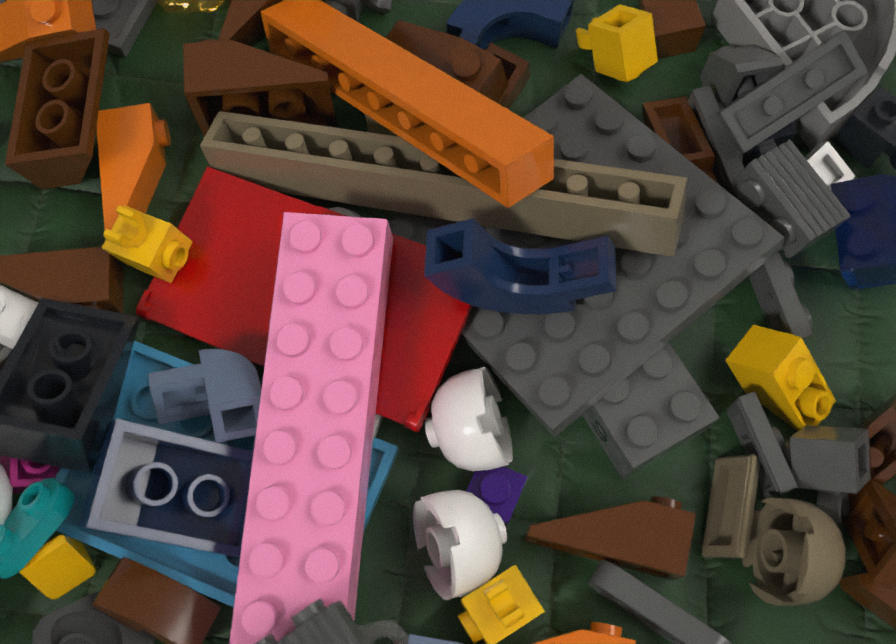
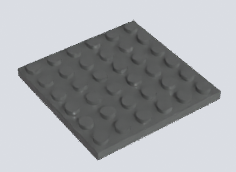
(578, 356)

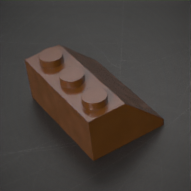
(58, 108)

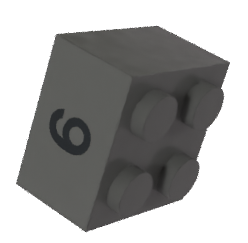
(650, 413)

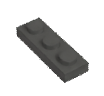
(792, 91)

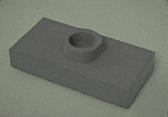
(764, 442)

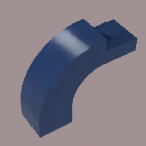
(496, 20)
(510, 279)

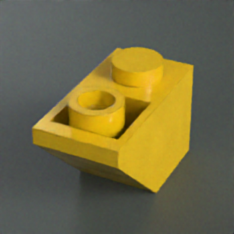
(782, 376)

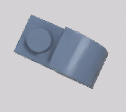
(219, 386)

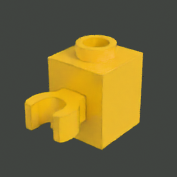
(620, 42)
(147, 243)
(499, 607)

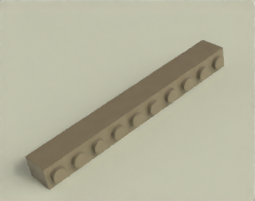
(388, 173)

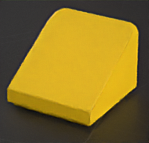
(59, 567)

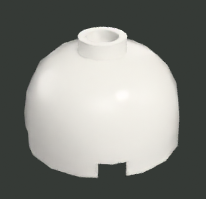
(469, 422)
(460, 539)

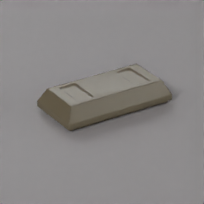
(731, 507)

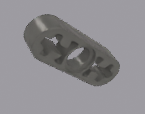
(650, 607)

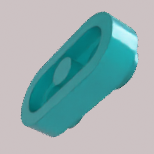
(32, 522)

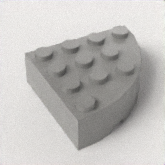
(798, 26)

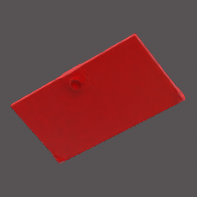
(230, 282)

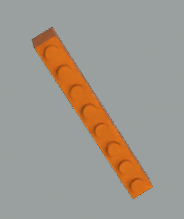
(415, 100)

